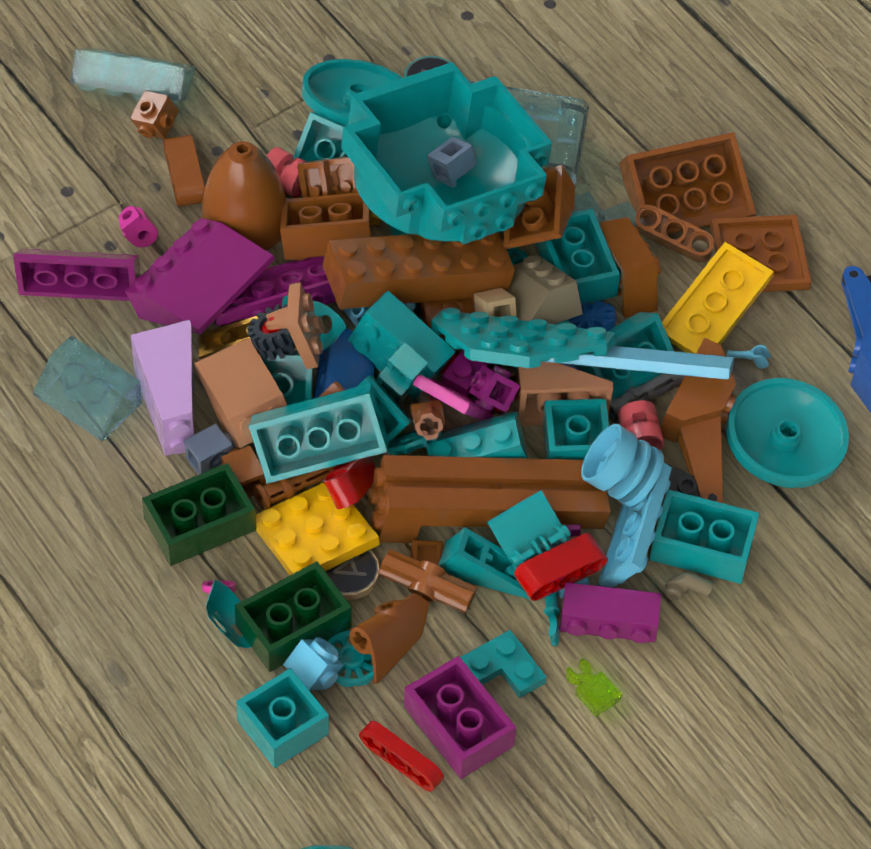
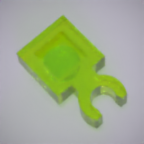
(594, 691)

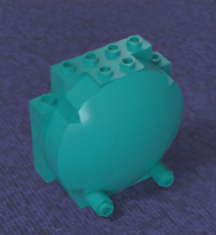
(409, 118)

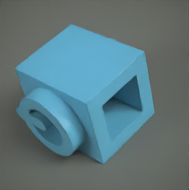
(315, 663)

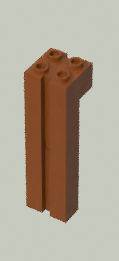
(474, 490)

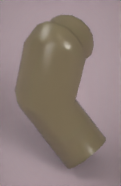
(687, 581)

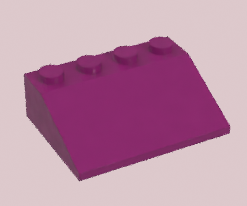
(198, 276)

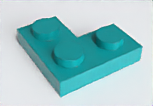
(506, 658)

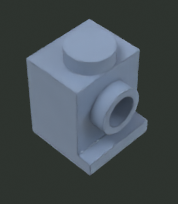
(452, 161)

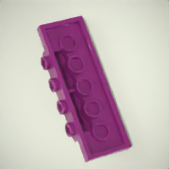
(274, 284)

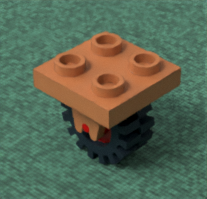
(289, 329)

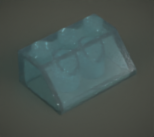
(88, 388)

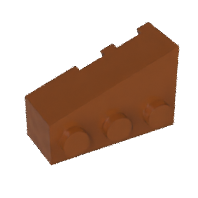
(635, 264)

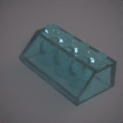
(130, 74)

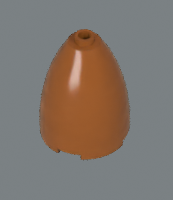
(245, 194)

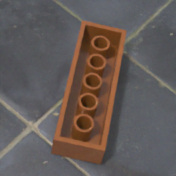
(414, 269)

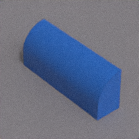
(341, 364)

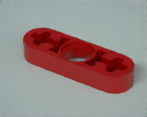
(401, 756)

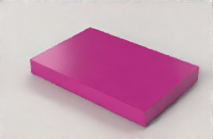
(452, 398)

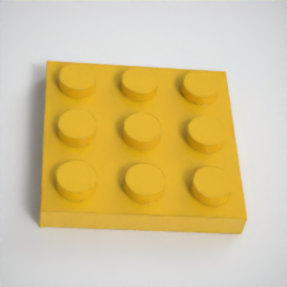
(313, 530)

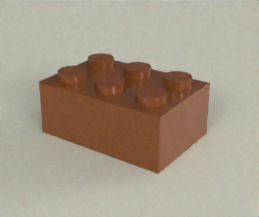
(313, 221)

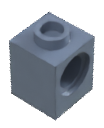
(206, 448)

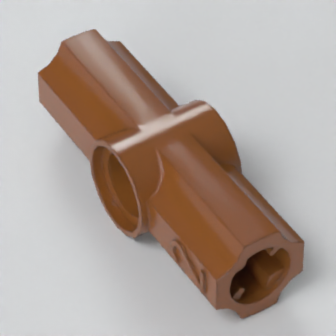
(428, 416)
(427, 581)

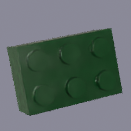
(199, 514)
(292, 610)

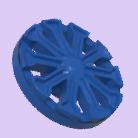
(595, 316)

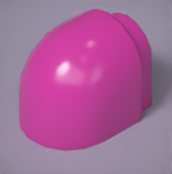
(137, 226)

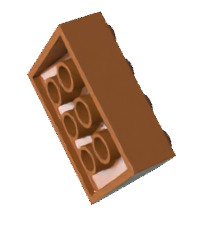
(690, 181)

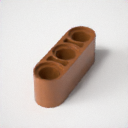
(184, 170)
(681, 245)

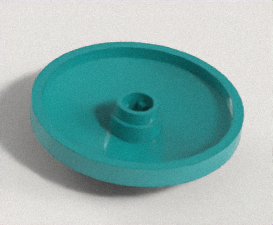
(331, 84)
(787, 433)

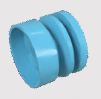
(622, 465)

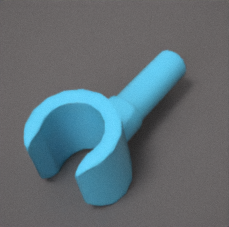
(758, 354)

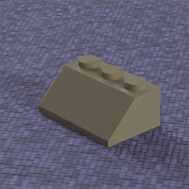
(544, 292)

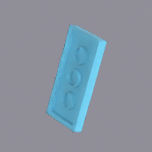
(634, 534)

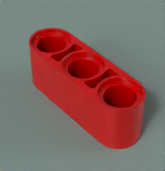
(350, 481)
(561, 564)

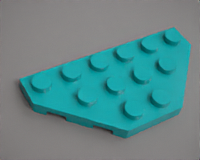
(517, 341)

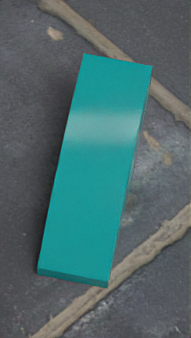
(402, 372)

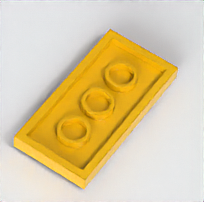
(716, 299)

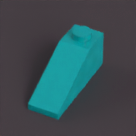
(480, 563)

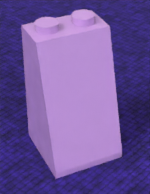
(166, 373)

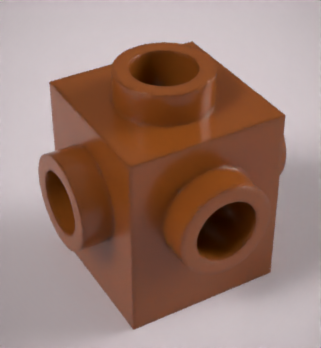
(154, 115)

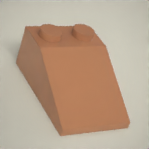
(555, 382)
(238, 388)

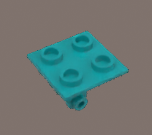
(528, 529)

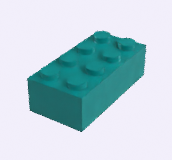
(319, 433)

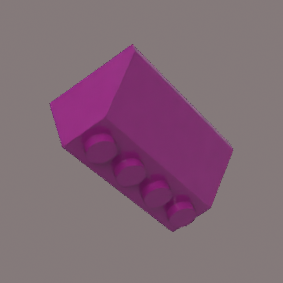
(75, 274)

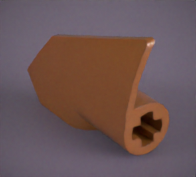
(390, 632)

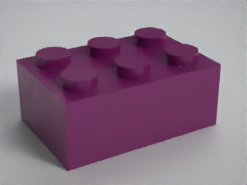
(459, 717)

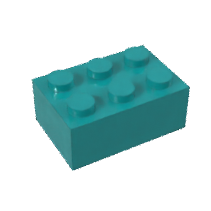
(584, 257)
(388, 327)
(704, 536)

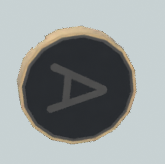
(356, 576)

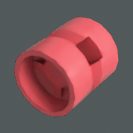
(287, 170)
(643, 421)

